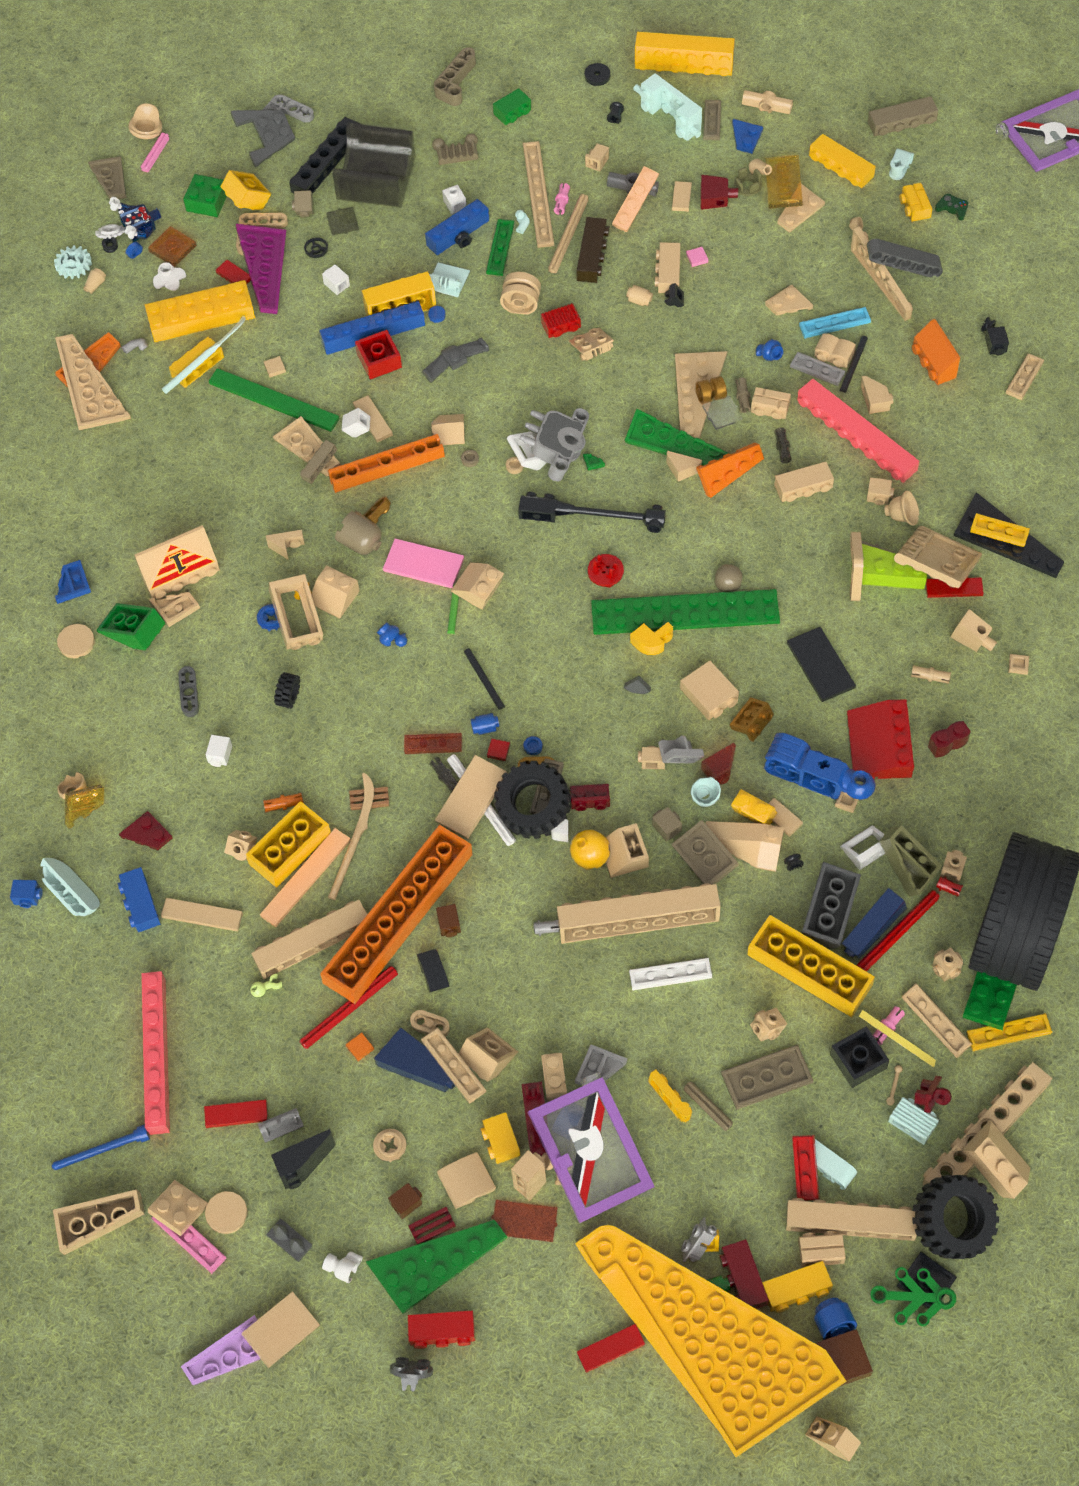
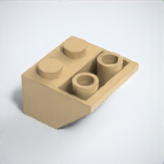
(626, 851)

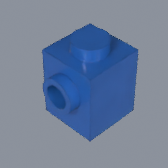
(25, 893)

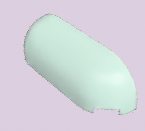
(69, 887)

